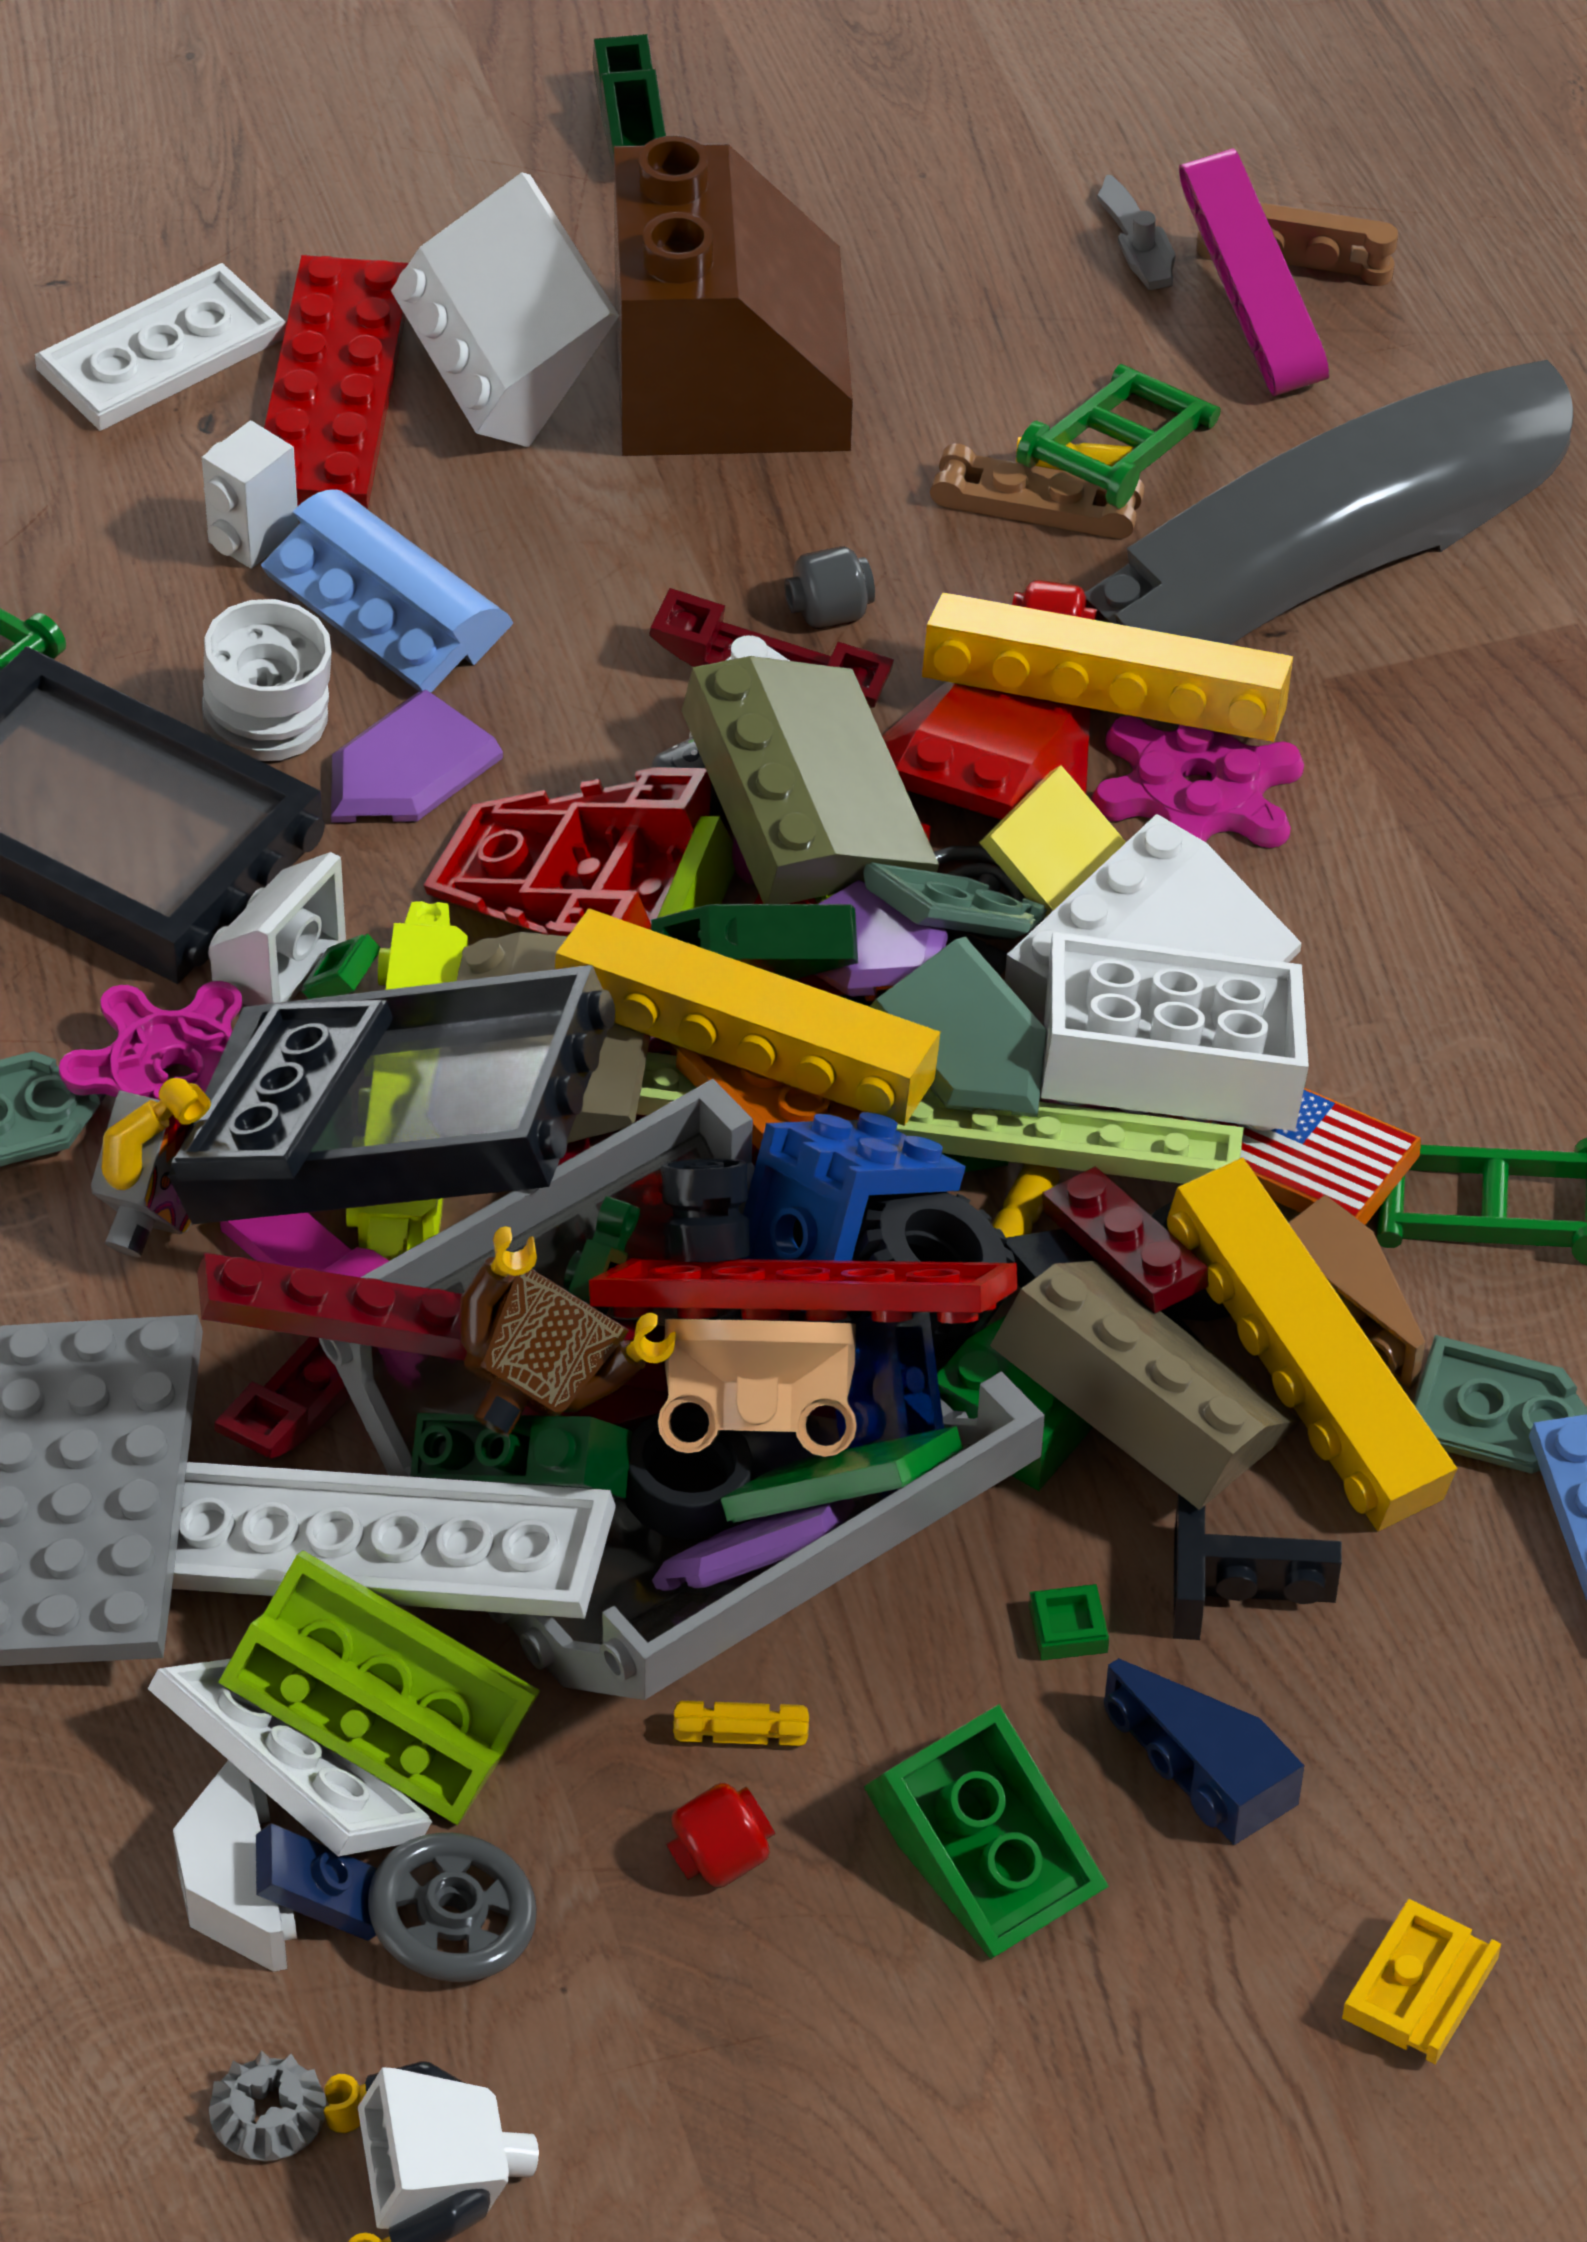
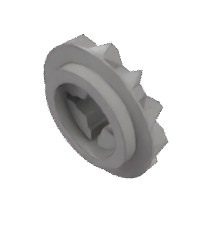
(279, 2130)

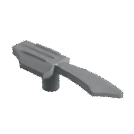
(1141, 242)

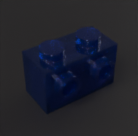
(893, 1381)

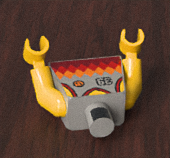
(137, 1160)

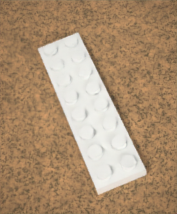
(396, 1536)

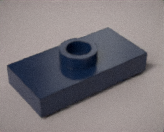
(314, 1880)

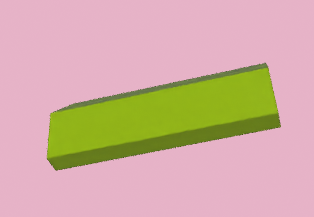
(379, 1687)

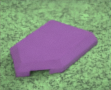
(409, 762)
(887, 944)
(751, 1545)

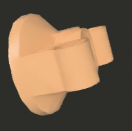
(759, 1377)

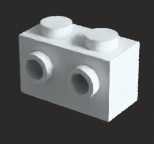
(250, 493)

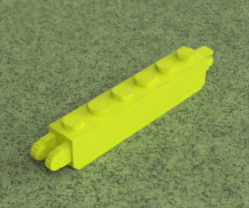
(421, 953)

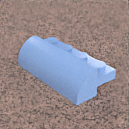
(383, 591)

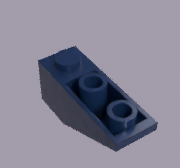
(1215, 1753)

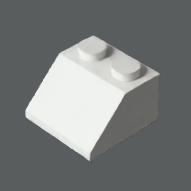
(282, 932)

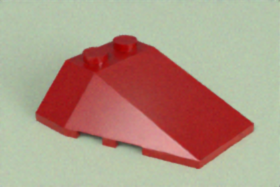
(987, 746)
(559, 856)

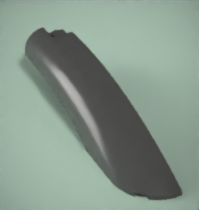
(1345, 505)

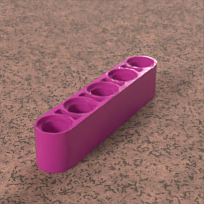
(1253, 272)

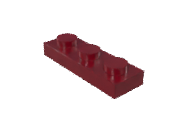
(1125, 1239)

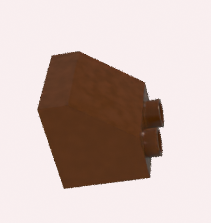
(723, 309)

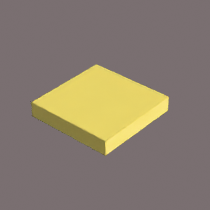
(1052, 840)

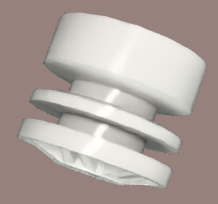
(266, 679)

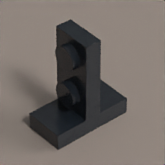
(1244, 1569)

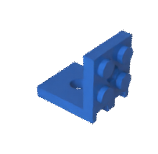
(825, 1177)

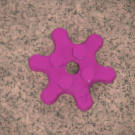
(1202, 807)
(153, 1041)

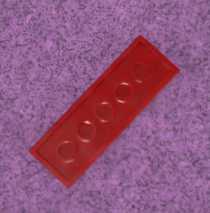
(337, 372)
(818, 1286)

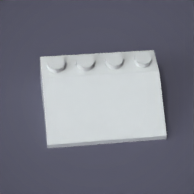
(506, 310)
(1155, 892)
(1174, 1032)

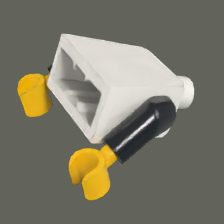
(428, 2149)

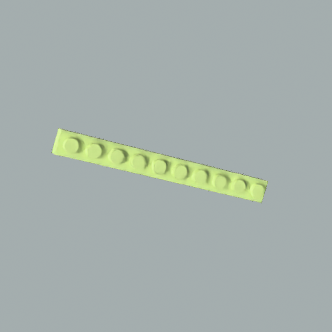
(1056, 1138)

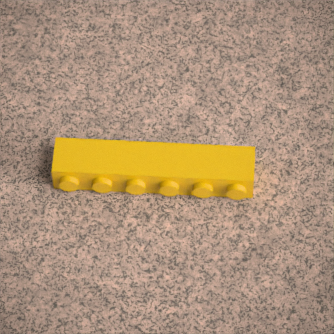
(1107, 666)
(756, 1018)
(1311, 1346)

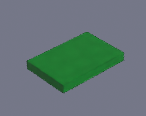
(842, 1476)

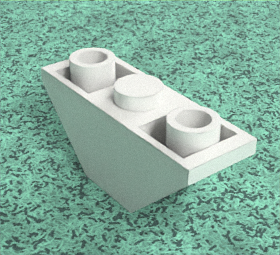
(219, 1870)

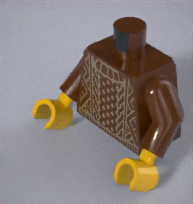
(543, 1342)

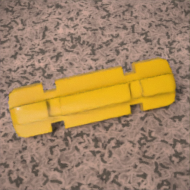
(741, 1723)

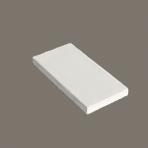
(160, 346)
(315, 1785)

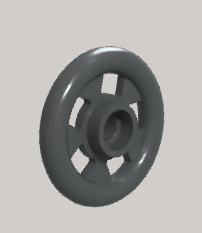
(452, 1857)

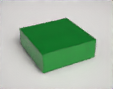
(341, 967)
(1068, 1622)

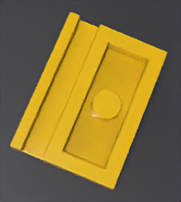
(1421, 1981)

